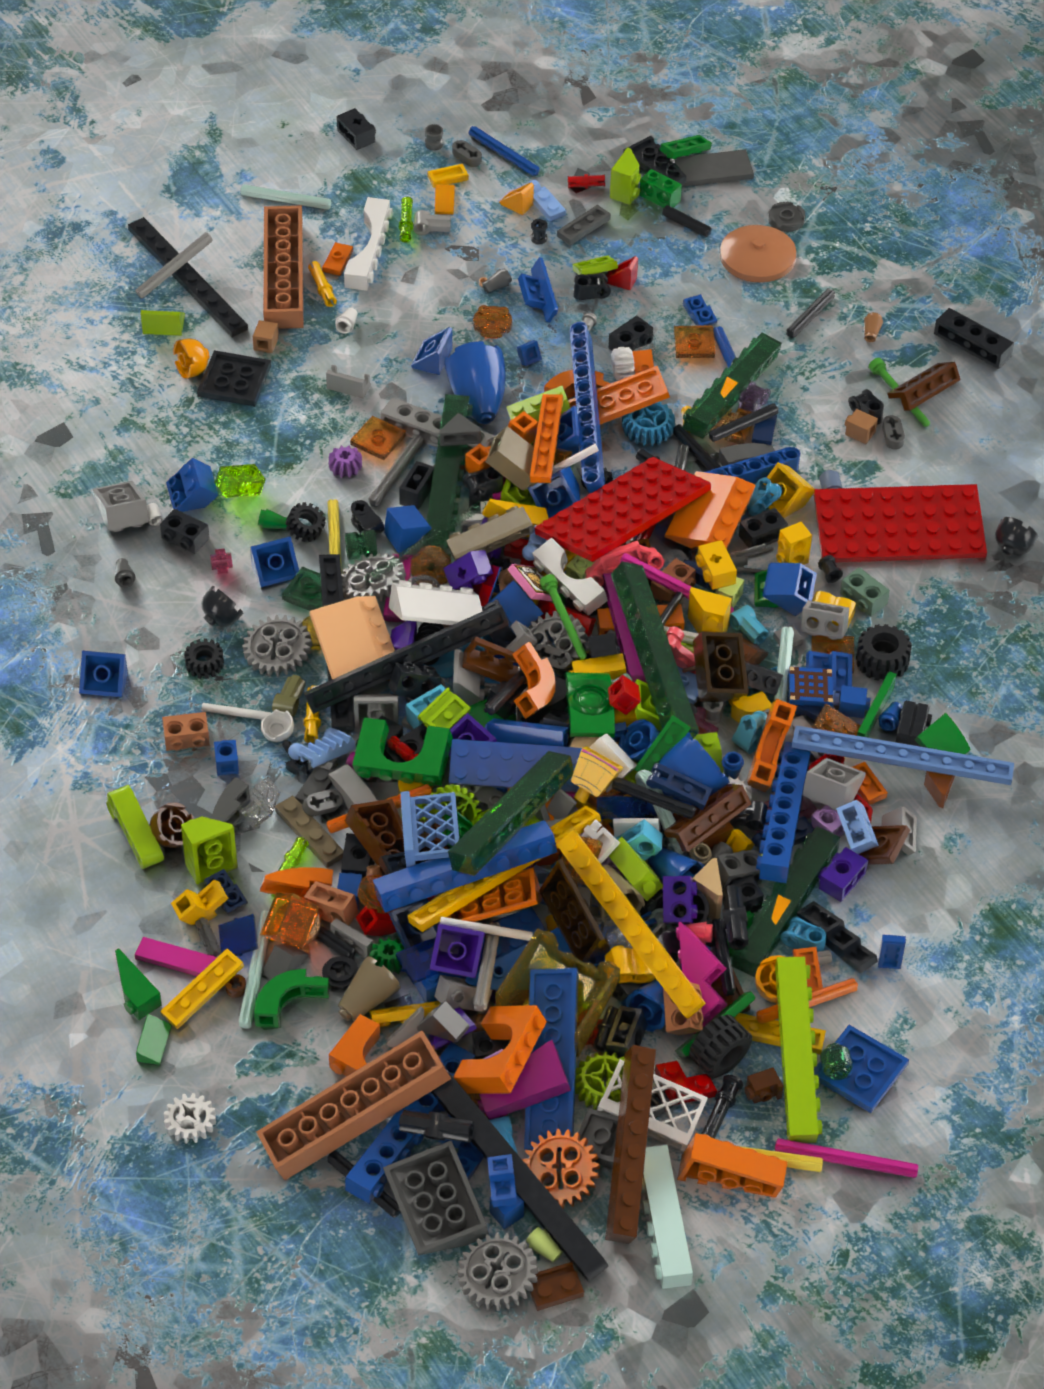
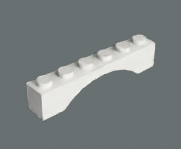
(360, 268)

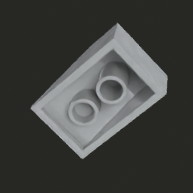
(121, 506)

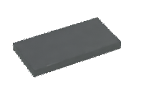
(715, 167)

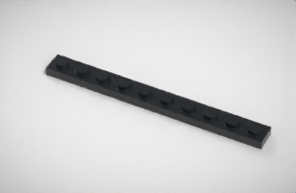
(189, 278)
(331, 593)
(415, 653)

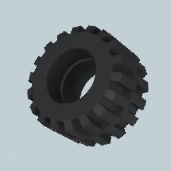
(886, 640)
(720, 1046)

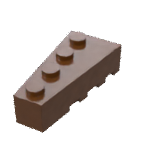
(377, 827)

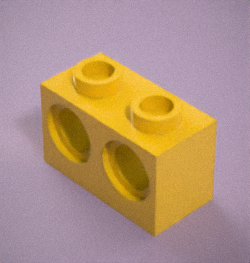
(794, 544)

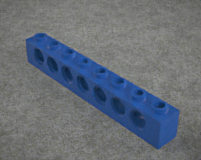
(784, 814)
(368, 1186)

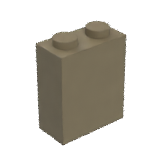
(512, 457)

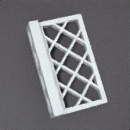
(660, 1130)

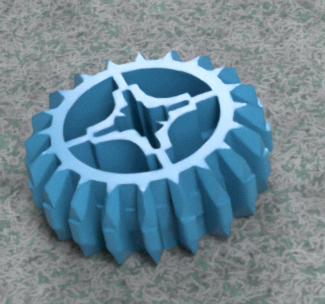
(649, 424)

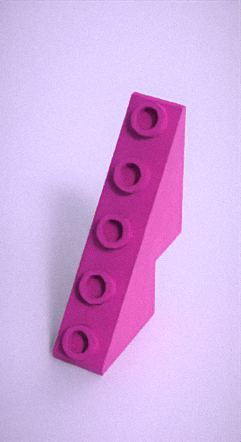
(700, 968)

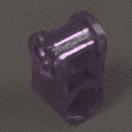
(753, 397)

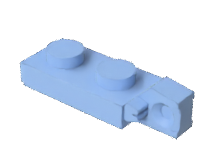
(547, 202)

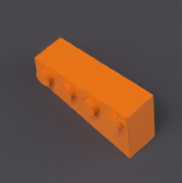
(731, 1166)

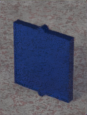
(239, 935)
(417, 961)

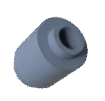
(830, 480)

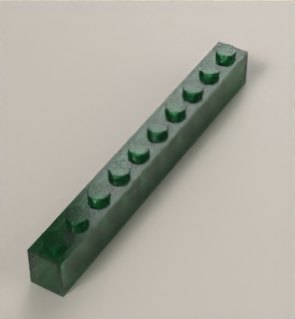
(446, 477)
(652, 645)

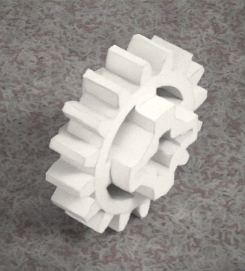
(189, 1118)

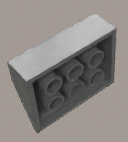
(436, 1200)

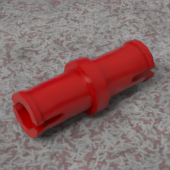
(586, 181)

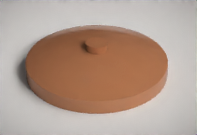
(758, 253)

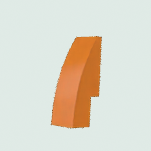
(295, 880)

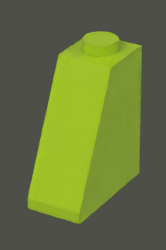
(635, 869)

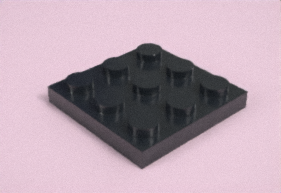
(234, 378)

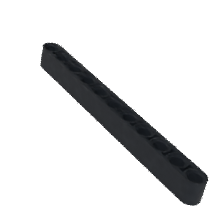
(528, 1187)

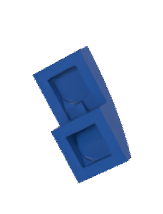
(502, 1180)

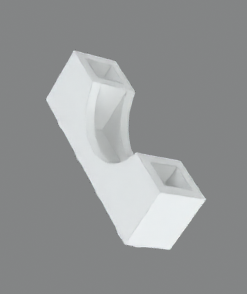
(585, 593)

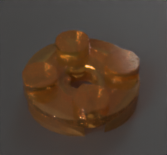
(494, 330)
(429, 555)

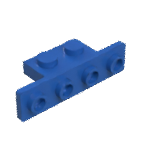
(538, 290)

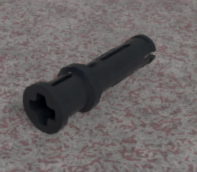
(724, 1101)

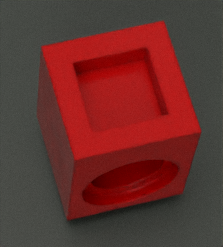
(624, 695)

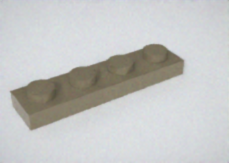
(306, 826)

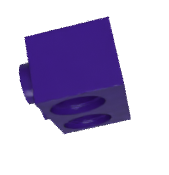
(672, 900)

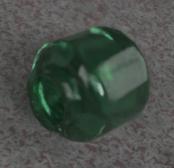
(836, 1061)

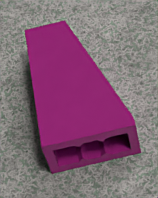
(539, 1080)

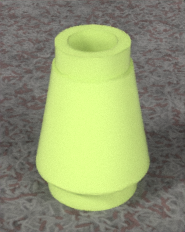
(543, 1244)

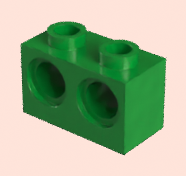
(660, 189)

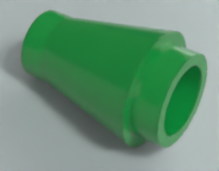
(271, 520)

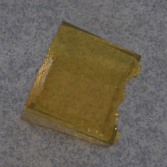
(594, 984)

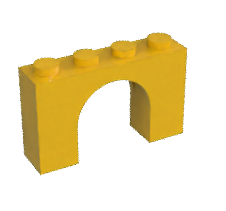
(606, 664)

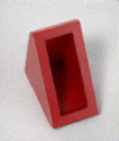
(625, 275)

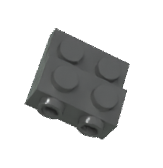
(600, 1132)

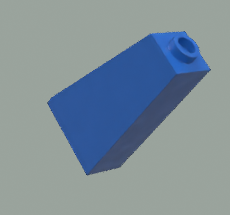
(528, 733)

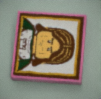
(529, 578)

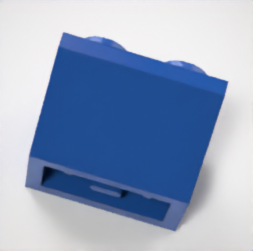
(192, 486)
(789, 586)

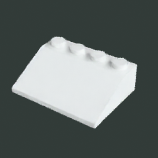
(433, 604)

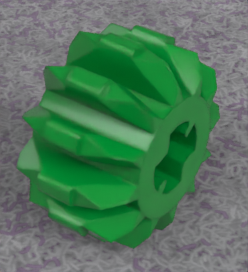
(385, 954)

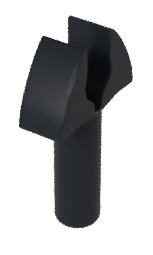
(291, 765)

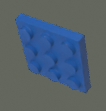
(873, 1070)

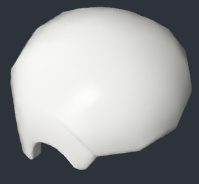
(277, 726)

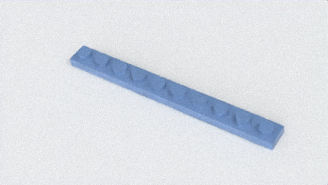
(903, 755)

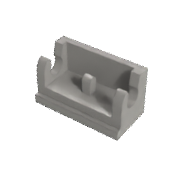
(346, 383)

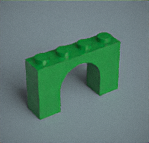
(425, 768)

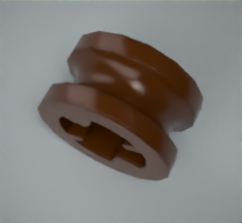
(239, 991)

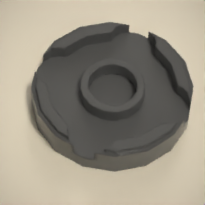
(786, 216)

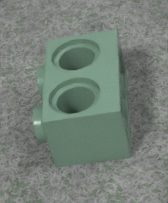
(865, 591)

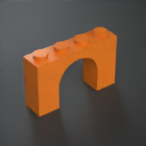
(354, 1046)
(502, 1071)

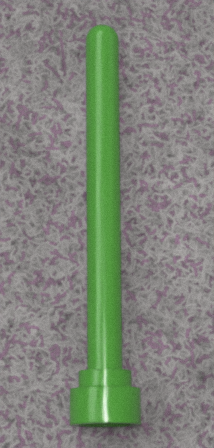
(878, 367)
(550, 585)

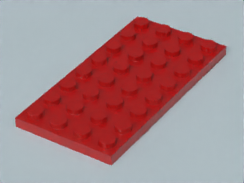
(622, 508)
(900, 523)

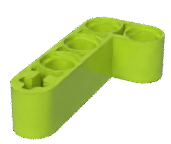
(125, 807)

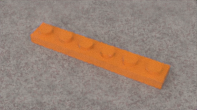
(546, 438)

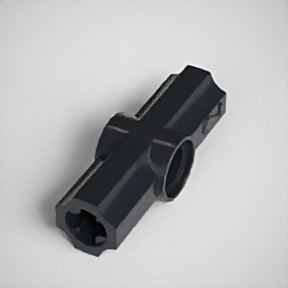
(735, 917)
(436, 1126)

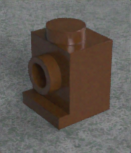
(763, 1086)

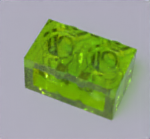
(239, 480)

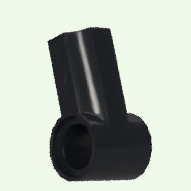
(752, 817)

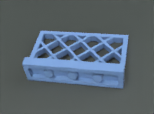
(411, 823)

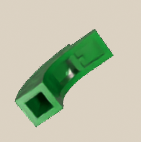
(282, 990)

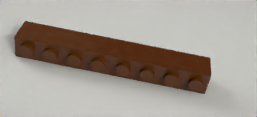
(630, 1145)

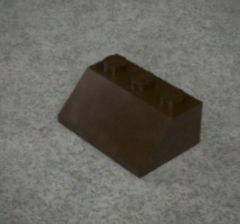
(720, 666)

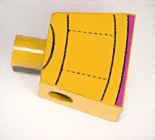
(593, 774)

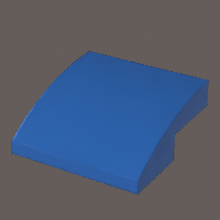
(517, 604)
(837, 661)

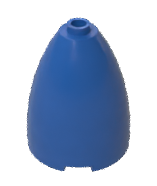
(478, 373)
(694, 762)

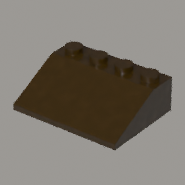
(573, 916)

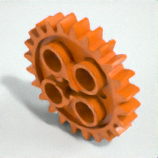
(581, 1166)

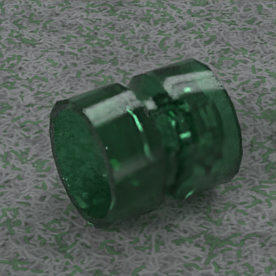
(360, 544)

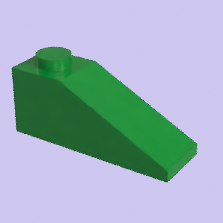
(139, 993)

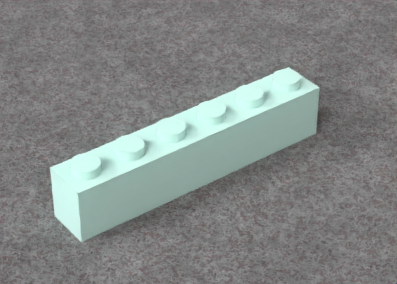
(665, 1220)

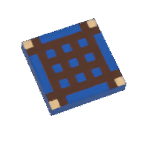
(810, 686)

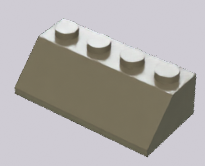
(492, 534)

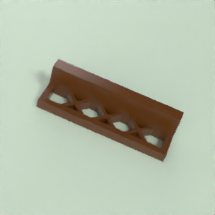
(926, 385)
(486, 664)
(718, 810)

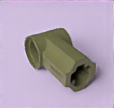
(289, 696)

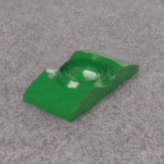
(589, 705)

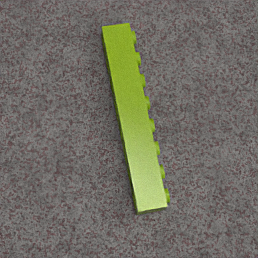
(796, 1049)

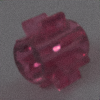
(221, 561)

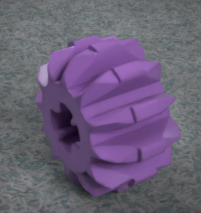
(345, 461)

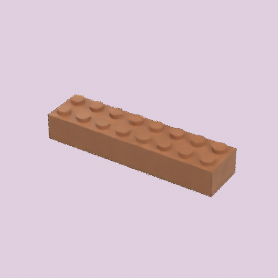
(283, 266)
(353, 1105)

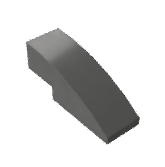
(740, 452)
(231, 802)

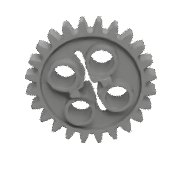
(354, 578)
(560, 639)
(260, 646)
(516, 1279)

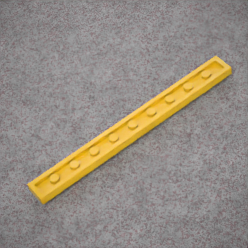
(456, 898)
(631, 924)

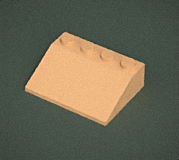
(351, 634)

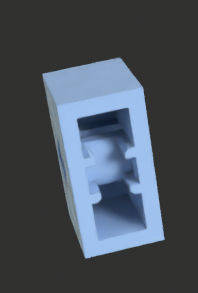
(857, 827)

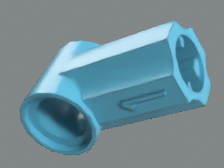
(745, 620)

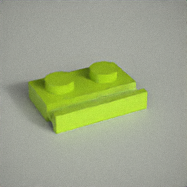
(595, 265)
(444, 710)

